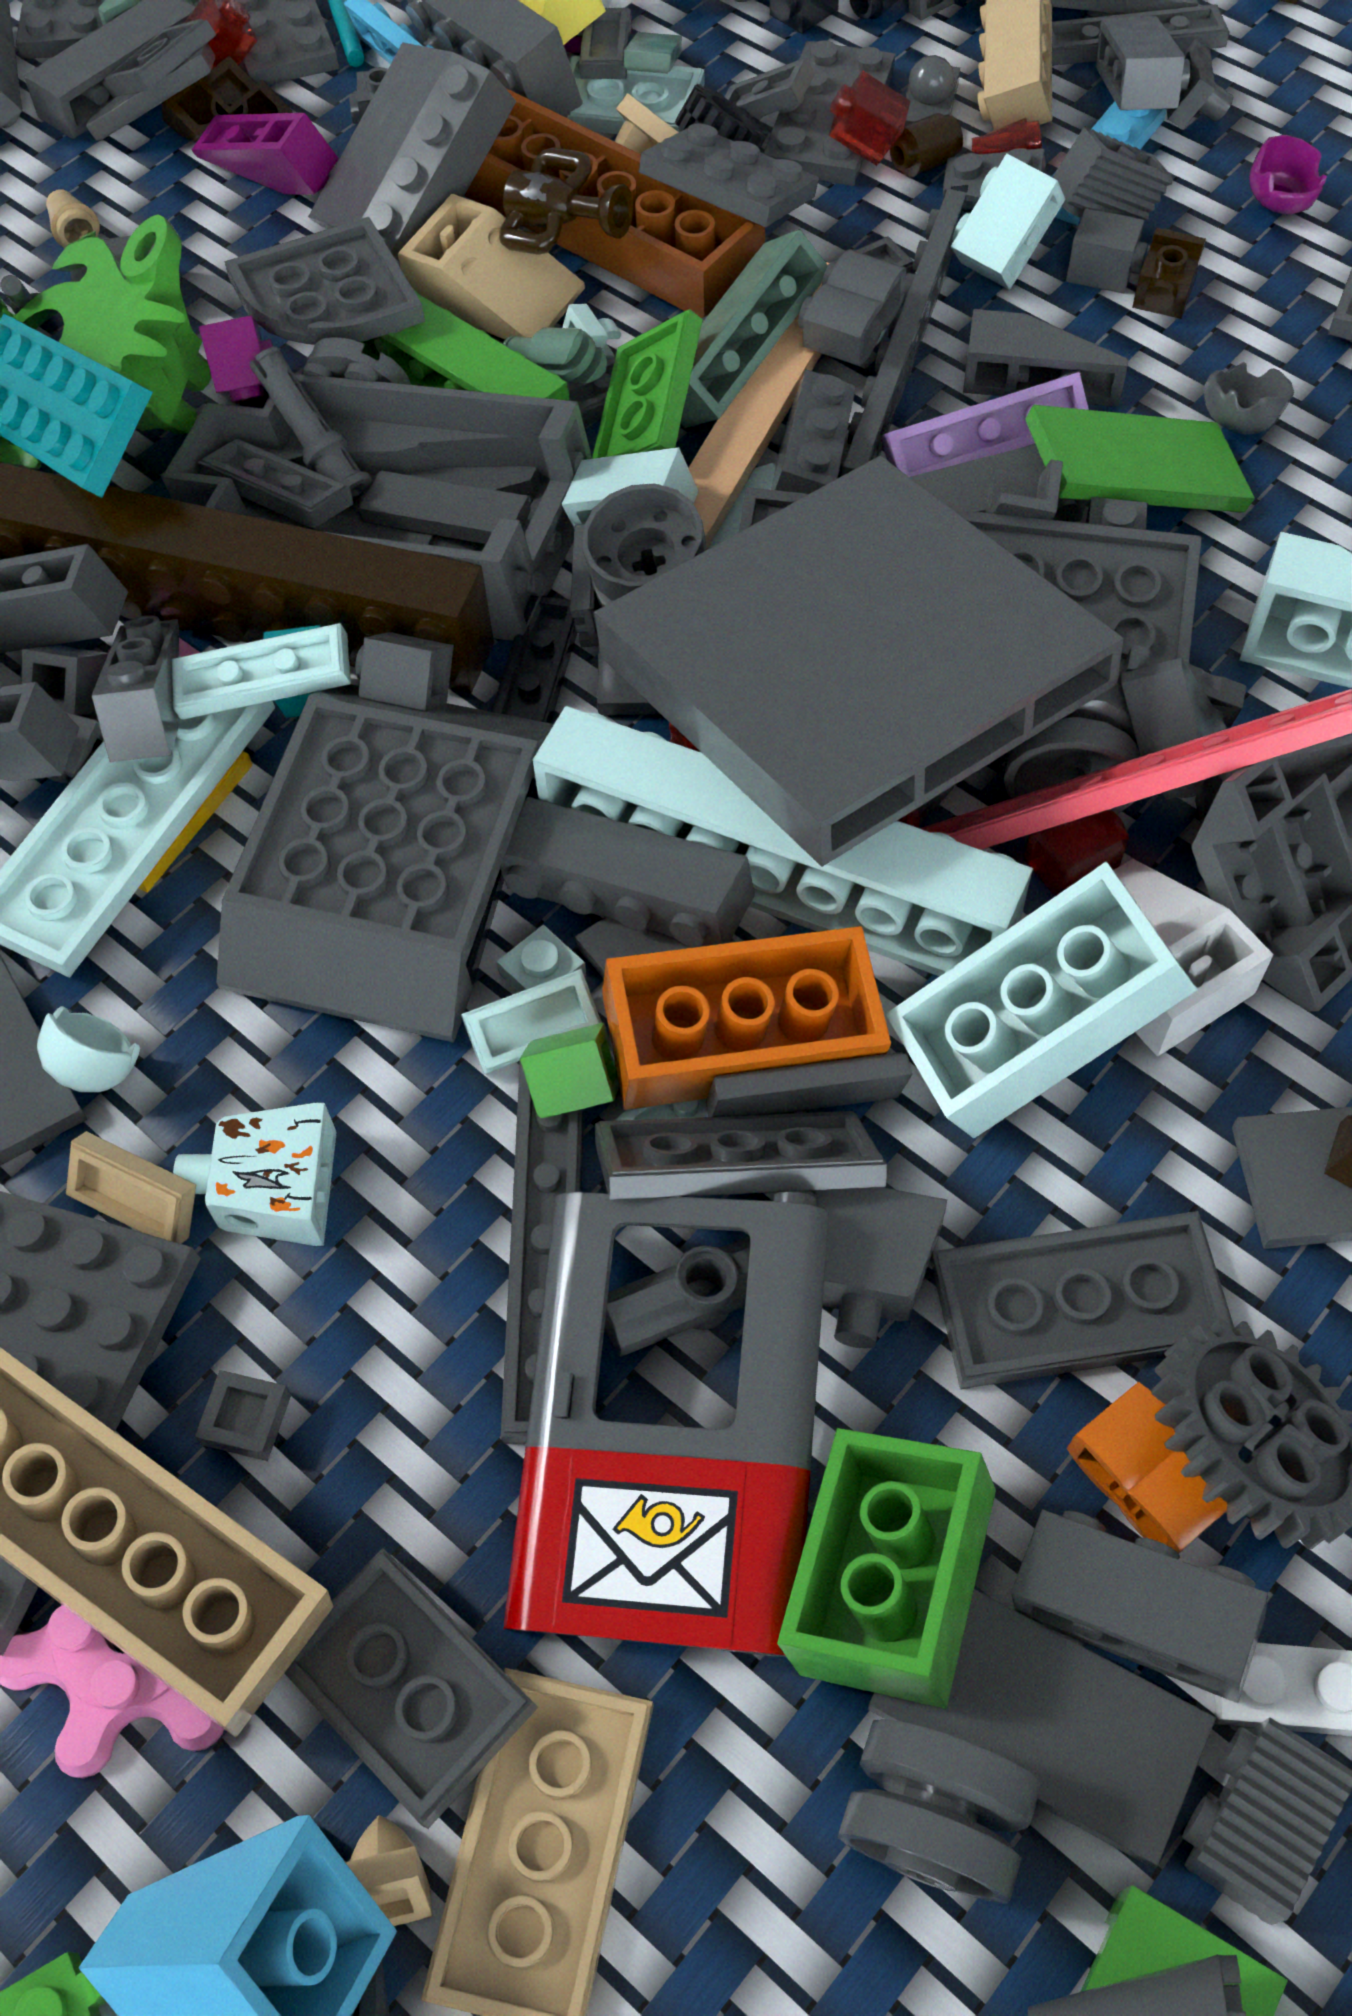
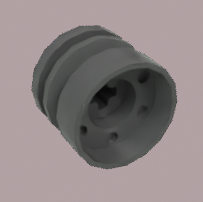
(639, 537)

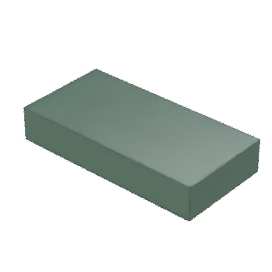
(652, 52)

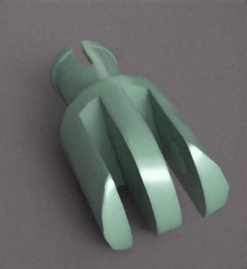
(564, 352)

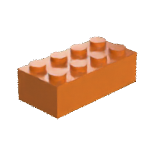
(738, 1010)

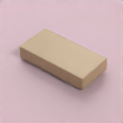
(130, 1188)

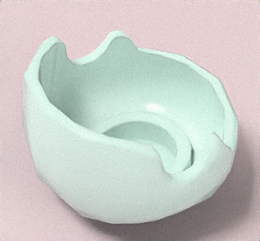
(85, 1051)

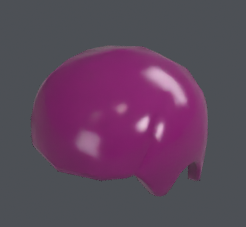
(1286, 175)

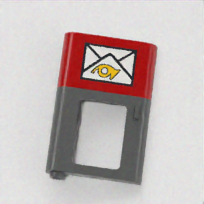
(659, 1523)

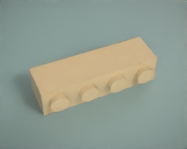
(1016, 61)

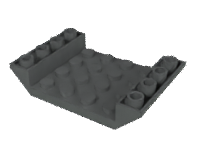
(376, 860)

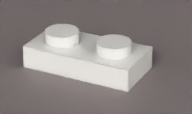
(1297, 1688)

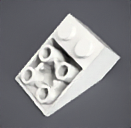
(1207, 942)

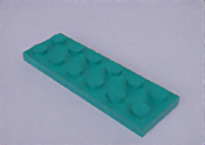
(65, 406)

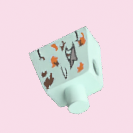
(268, 1173)

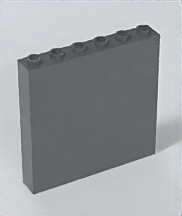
(856, 655)

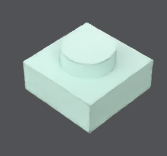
(538, 960)

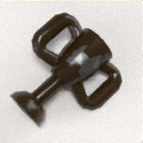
(550, 202)

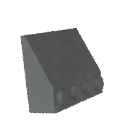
(415, 144)

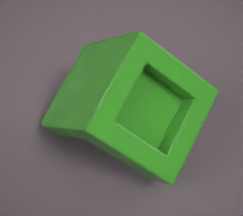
(570, 1070)

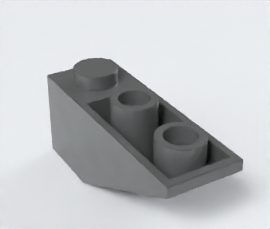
(137, 690)

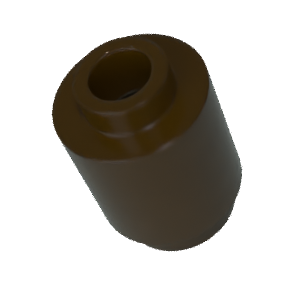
(927, 144)

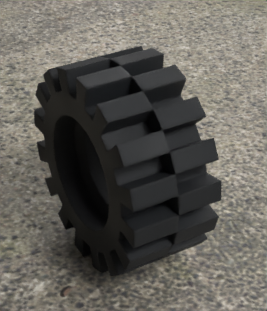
(712, 109)

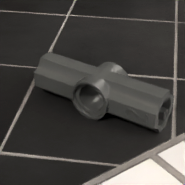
(665, 1304)

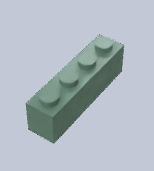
(750, 323)

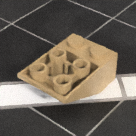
(470, 273)

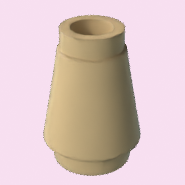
(70, 218)

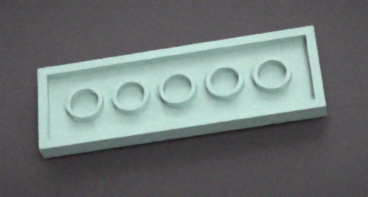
(109, 835)

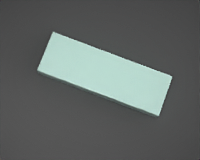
(260, 671)

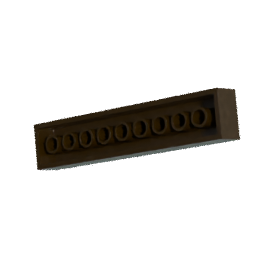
(250, 573)

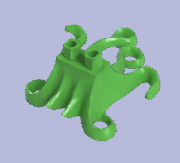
(128, 321)

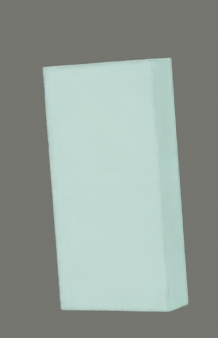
(508, 1025)

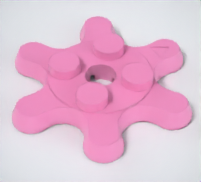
(103, 1692)

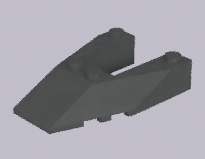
(45, 603)

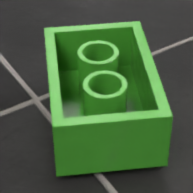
(889, 1567)

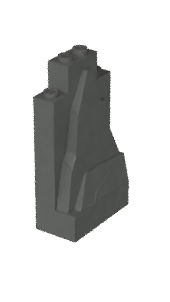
(427, 433)

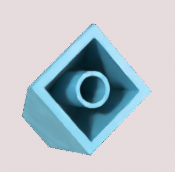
(245, 1934)

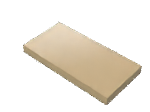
(541, 1856)

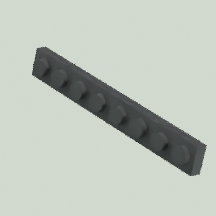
(906, 331)

